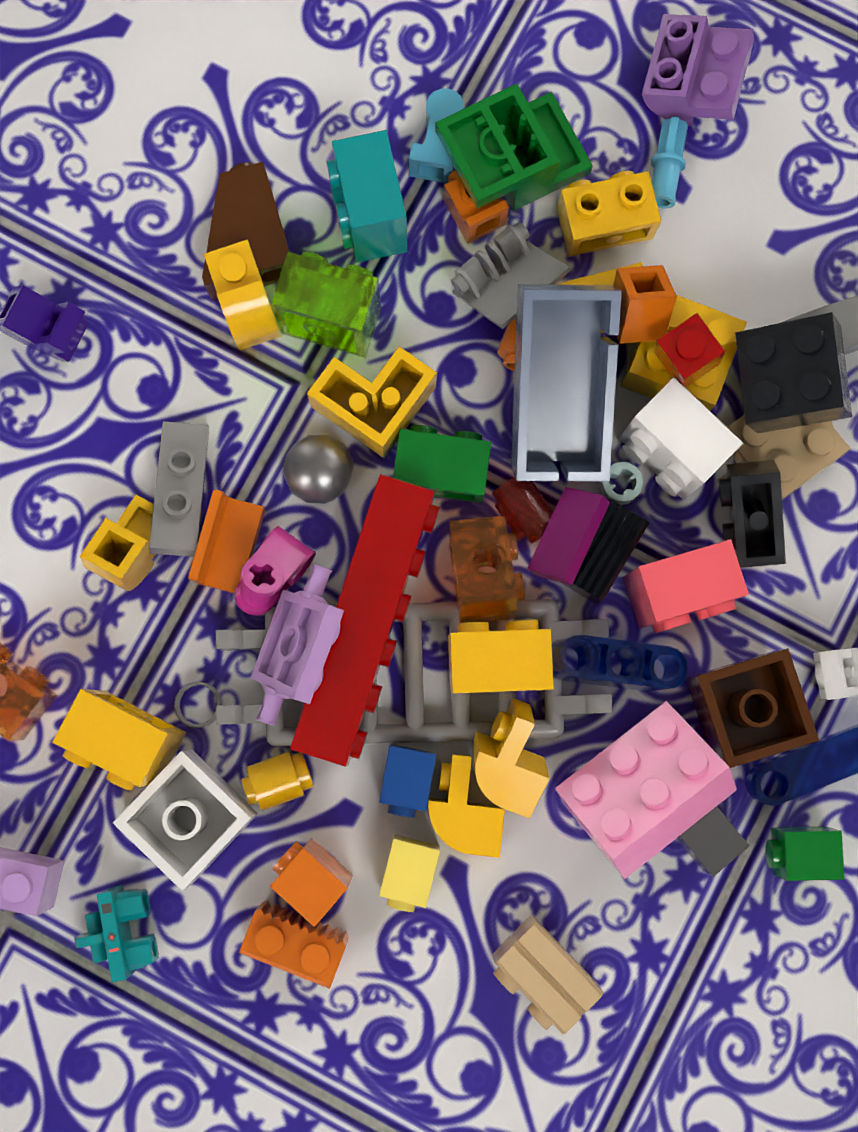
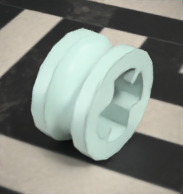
(634, 476)

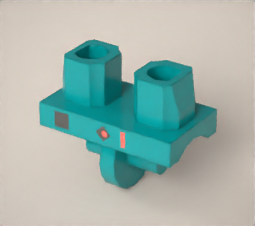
(123, 951)

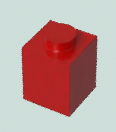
(689, 351)

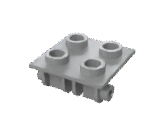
(493, 283)

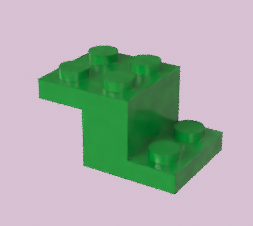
(513, 148)

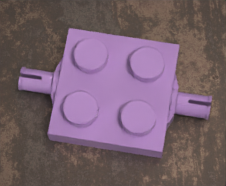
(296, 646)

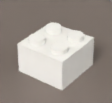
(678, 440)
(185, 818)

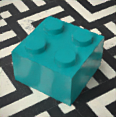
(368, 196)

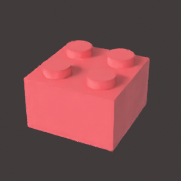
(687, 583)

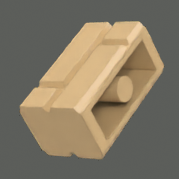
(546, 975)

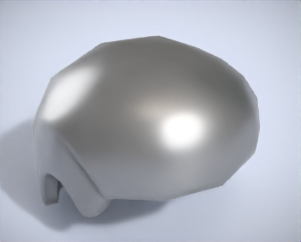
(318, 469)

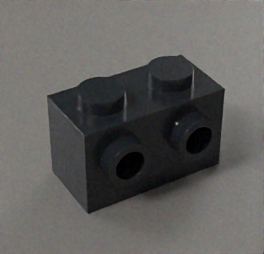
(755, 512)

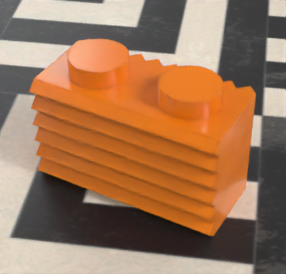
(294, 944)

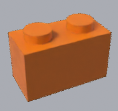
(310, 880)

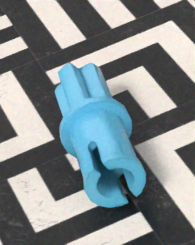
(668, 161)

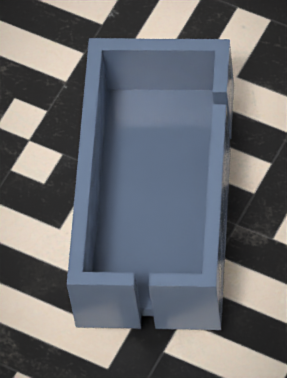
(564, 381)

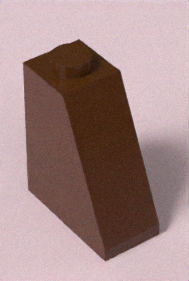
(247, 211)

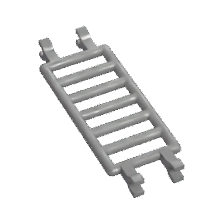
(415, 729)

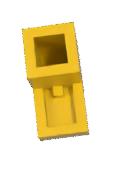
(242, 295)
(122, 548)
(503, 768)
(464, 824)

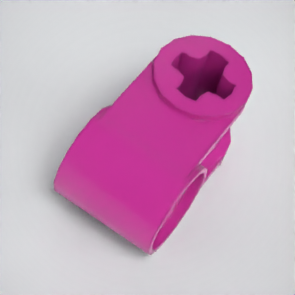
(273, 568)

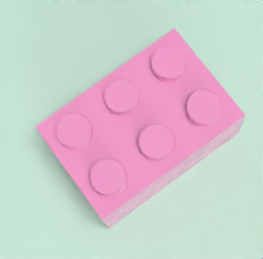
(646, 789)

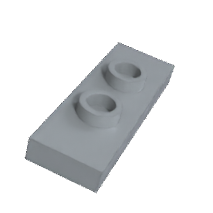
(179, 489)

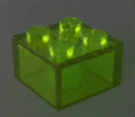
(327, 303)

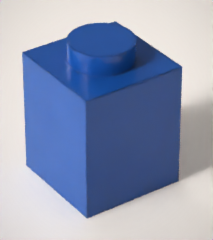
(407, 780)

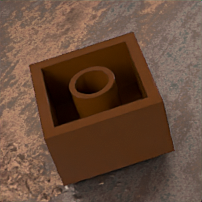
(752, 708)

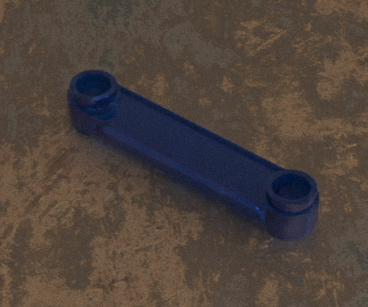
(807, 767)

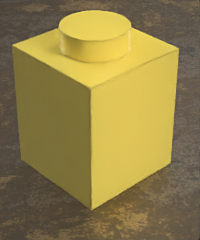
(409, 873)

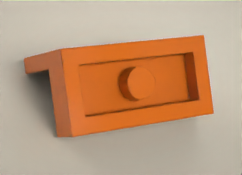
(225, 542)

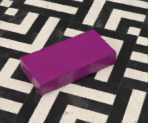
(568, 535)

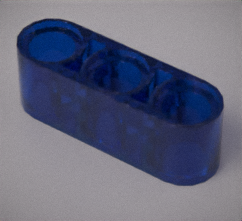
(636, 663)

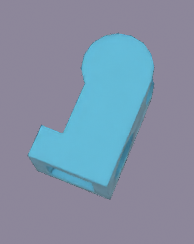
(431, 159)

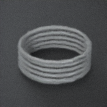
(178, 699)

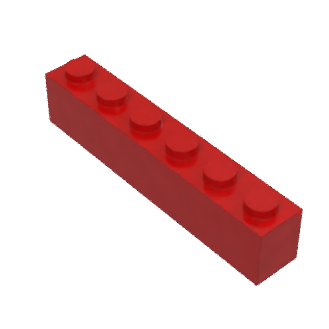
(371, 604)

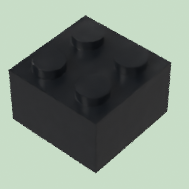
(793, 373)

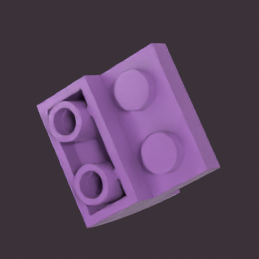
(696, 69)

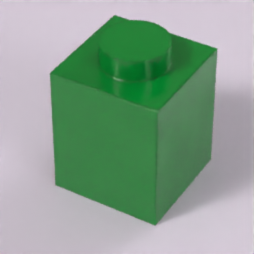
(805, 853)

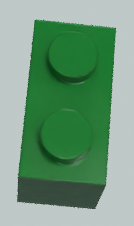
(443, 463)

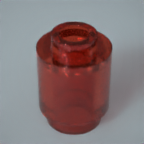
(523, 509)

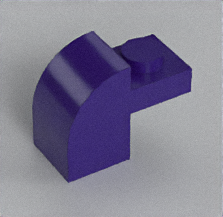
(42, 323)

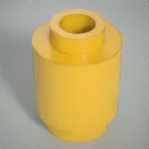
(277, 780)

